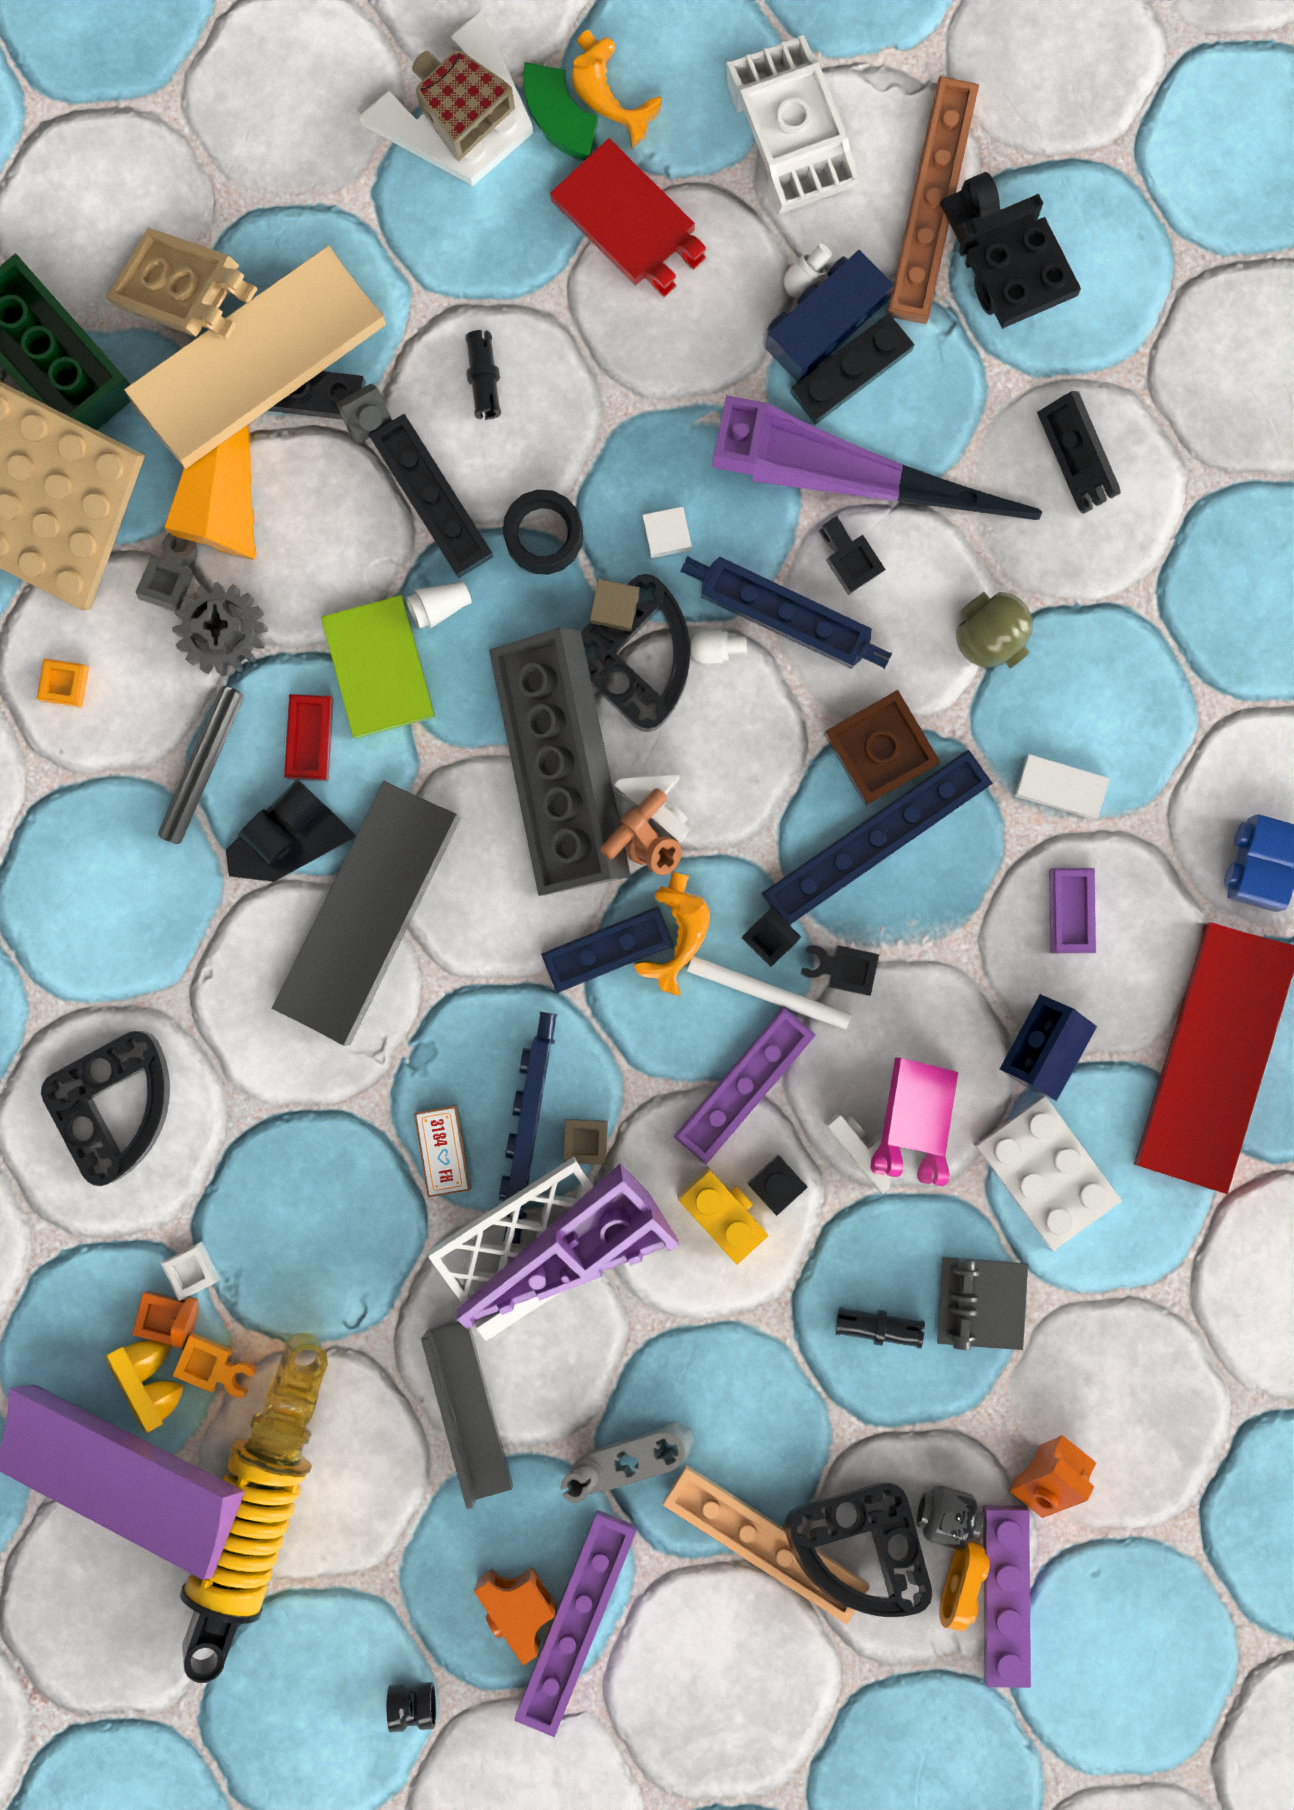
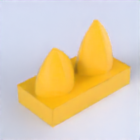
(132, 1367)

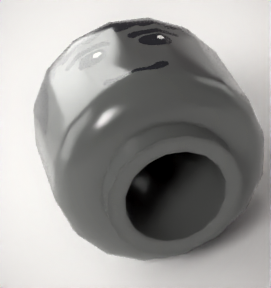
(949, 1517)

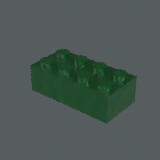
(52, 353)

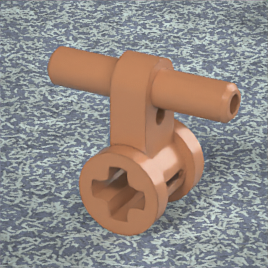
(642, 841)

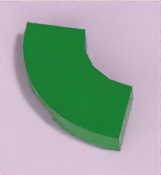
(555, 113)

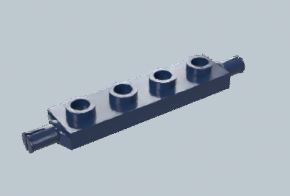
(786, 612)
(527, 1106)

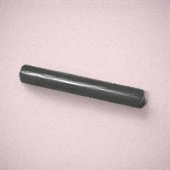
(200, 765)

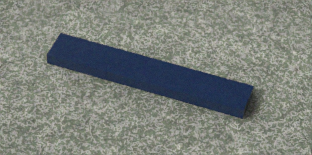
(877, 838)

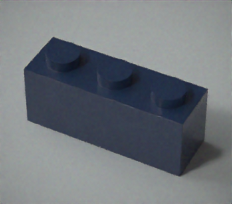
(828, 315)

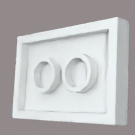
(1048, 1173)

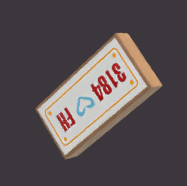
(442, 1151)

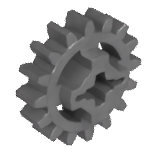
(202, 629)

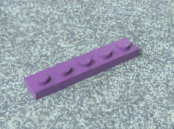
(575, 1623)

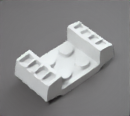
(793, 124)

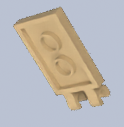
(179, 284)

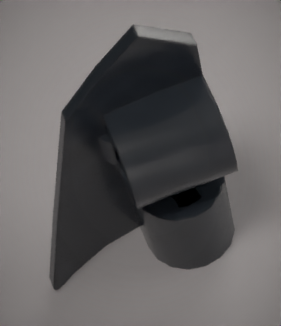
(286, 836)

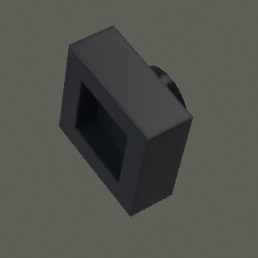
(771, 937)
(777, 1185)

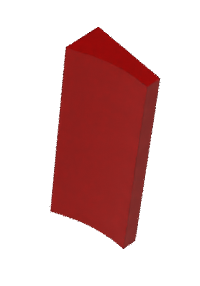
(1217, 1057)

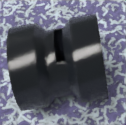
(411, 1707)

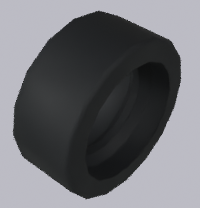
(546, 500)

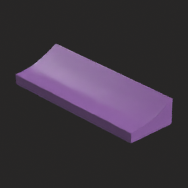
(118, 1480)

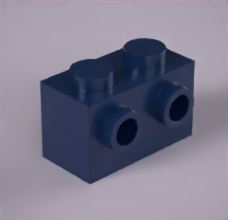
(1048, 1047)

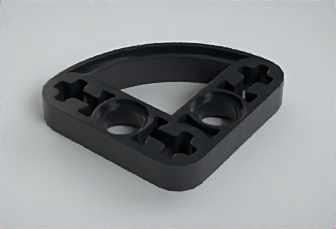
(609, 645)
(82, 1104)
(883, 1529)

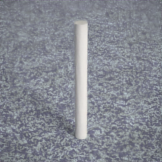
(769, 992)

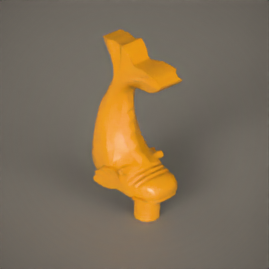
(591, 87)
(693, 922)

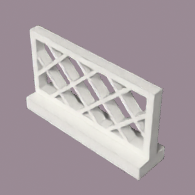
(495, 1323)

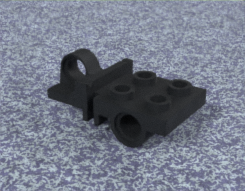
(1010, 252)

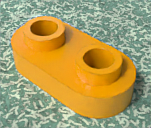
(959, 1596)

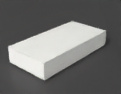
(1062, 787)

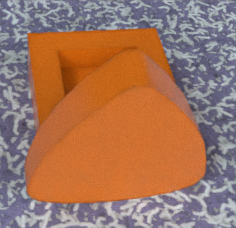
(166, 1319)

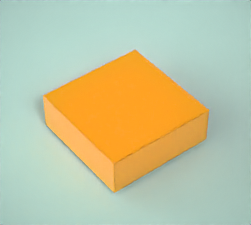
(62, 683)

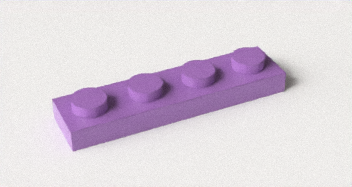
(1007, 1597)

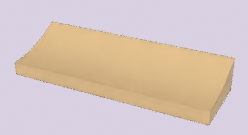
(275, 348)

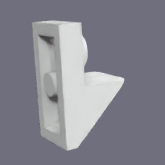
(668, 818)
(850, 1137)

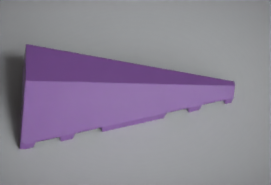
(600, 1231)

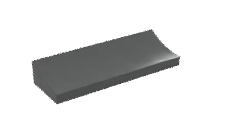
(558, 760)
(366, 913)

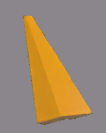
(216, 499)

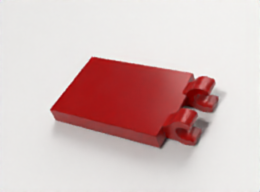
(628, 217)

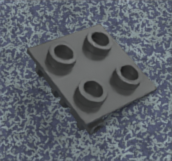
(982, 1304)

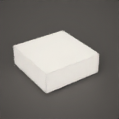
(667, 532)
(190, 1271)

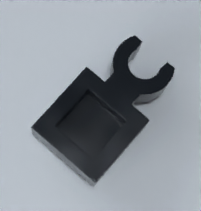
(848, 969)

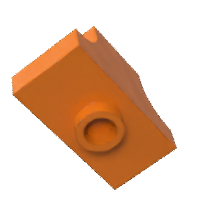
(1055, 1478)
(516, 1609)

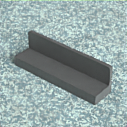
(466, 1412)

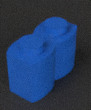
(1264, 864)

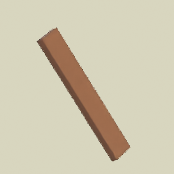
(935, 180)

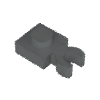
(167, 580)

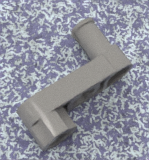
(604, 1472)

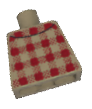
(461, 99)

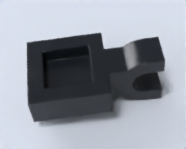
(853, 561)

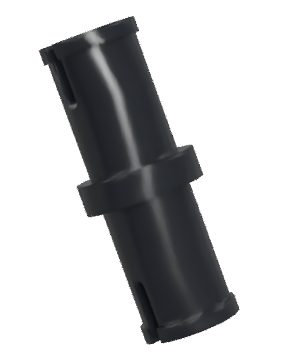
(483, 375)
(880, 1327)

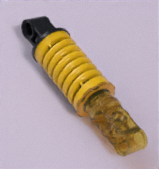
(270, 1473)

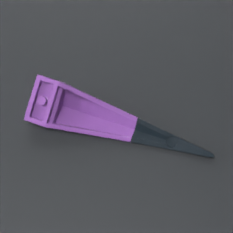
(792, 453)

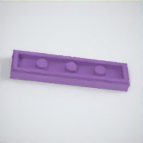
(744, 1085)

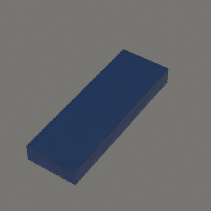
(607, 949)

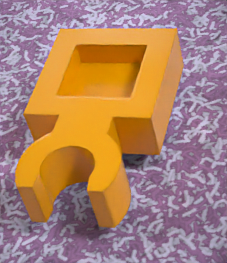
(207, 1364)

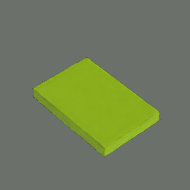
(378, 667)

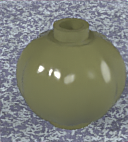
(994, 630)

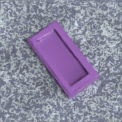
(1072, 910)

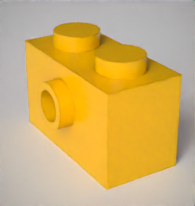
(723, 1215)

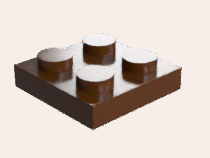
(881, 747)

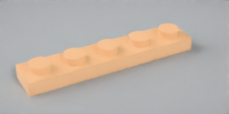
(753, 1537)

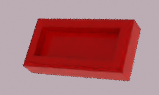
(308, 737)

